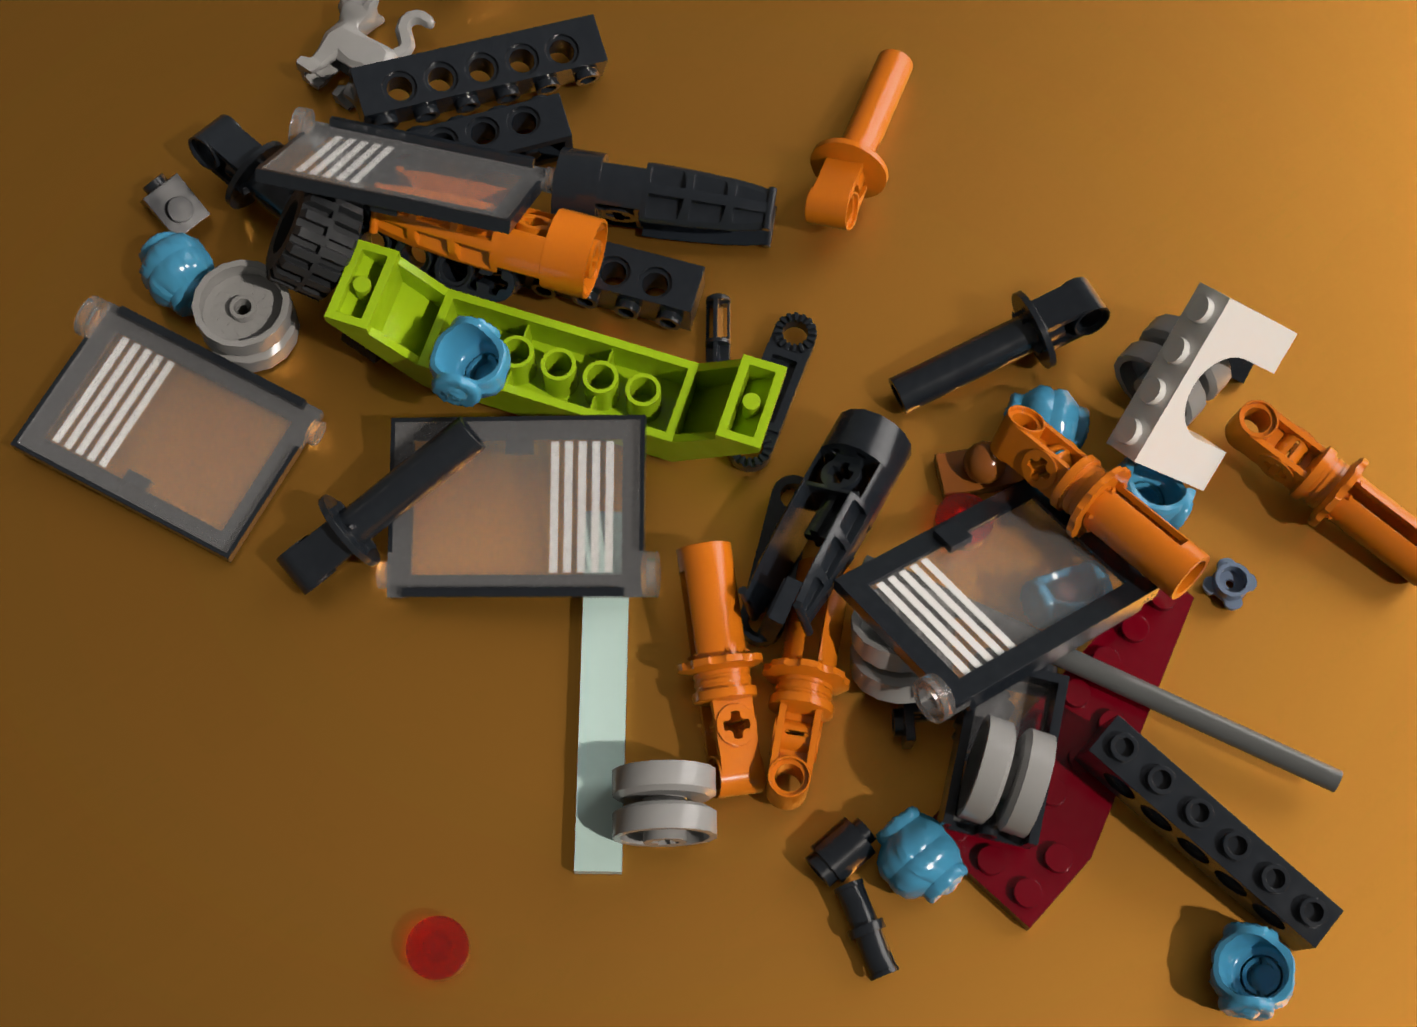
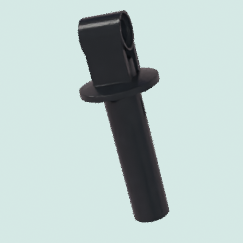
(234, 158)
(1035, 327)
(353, 527)

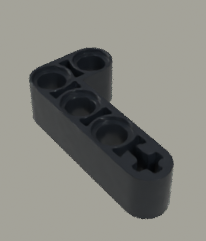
(444, 272)

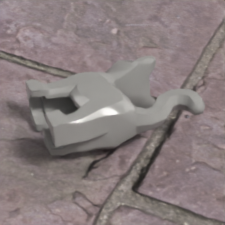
(349, 47)

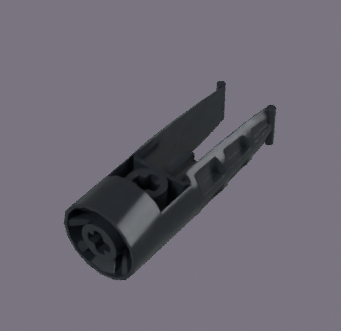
(665, 200)
(833, 509)

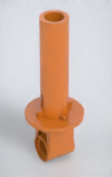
(850, 165)

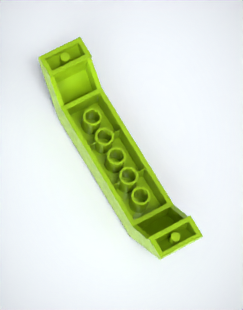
(557, 366)

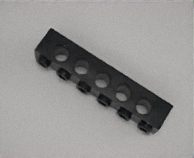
(574, 38)
(502, 123)
(640, 271)
(1208, 834)

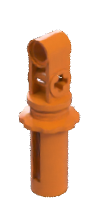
(1327, 485)
(1098, 501)
(721, 667)
(803, 697)

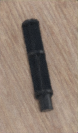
(718, 347)

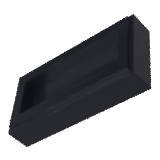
(779, 609)

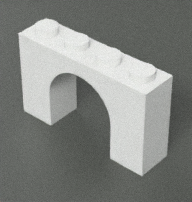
(1206, 333)

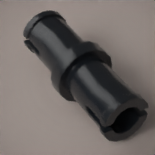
(866, 929)

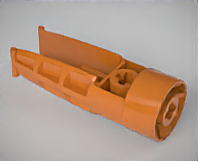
(555, 248)

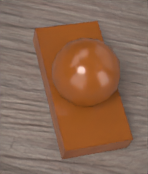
(973, 471)

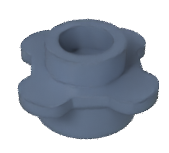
(1231, 571)

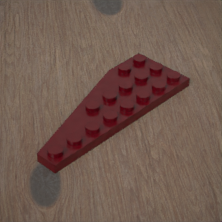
(1077, 803)

